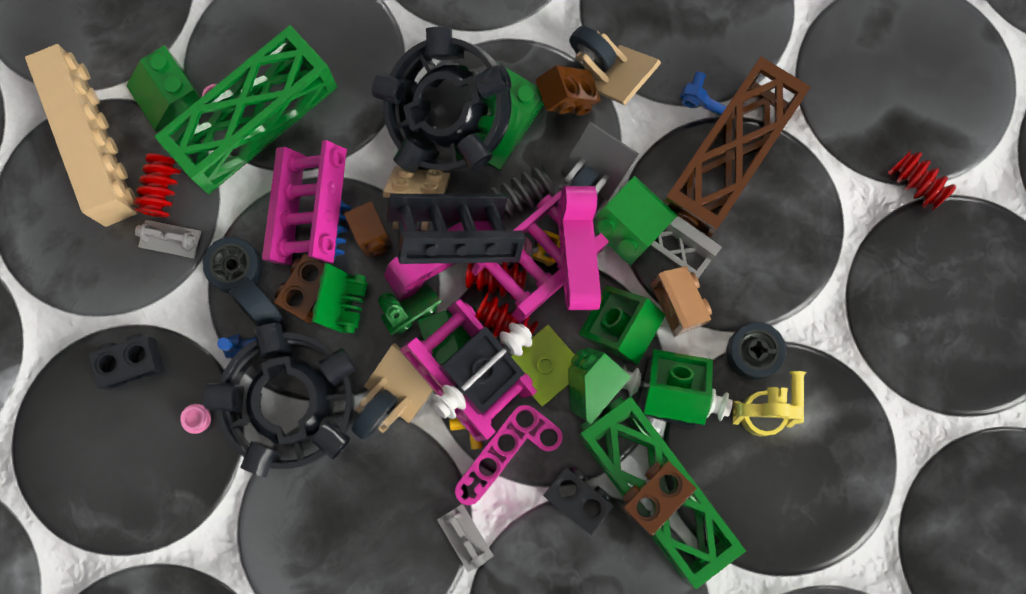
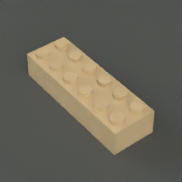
(82, 135)

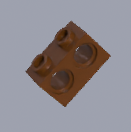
(568, 90)
(368, 230)
(299, 285)
(663, 504)

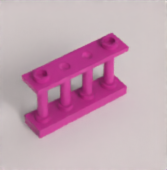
(285, 199)
(546, 283)
(420, 356)

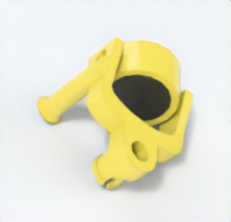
(768, 411)

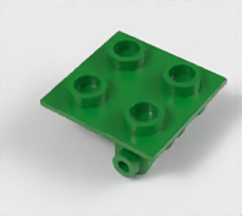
(336, 299)
(399, 316)

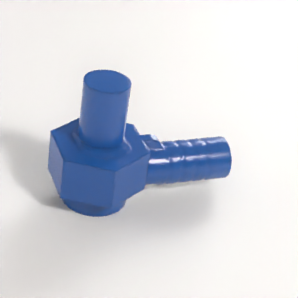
(695, 95)
(233, 344)

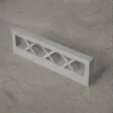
(690, 237)

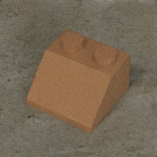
(681, 300)

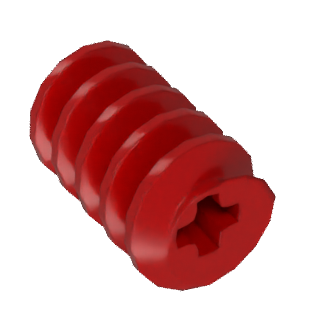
(922, 179)
(155, 187)
(486, 278)
(498, 317)

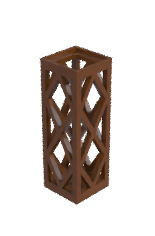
(693, 210)

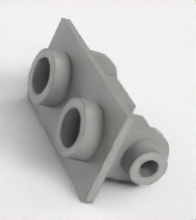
(168, 238)
(465, 538)

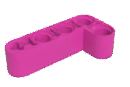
(578, 247)
(409, 278)
(502, 458)

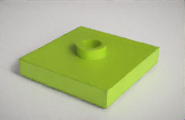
(546, 364)

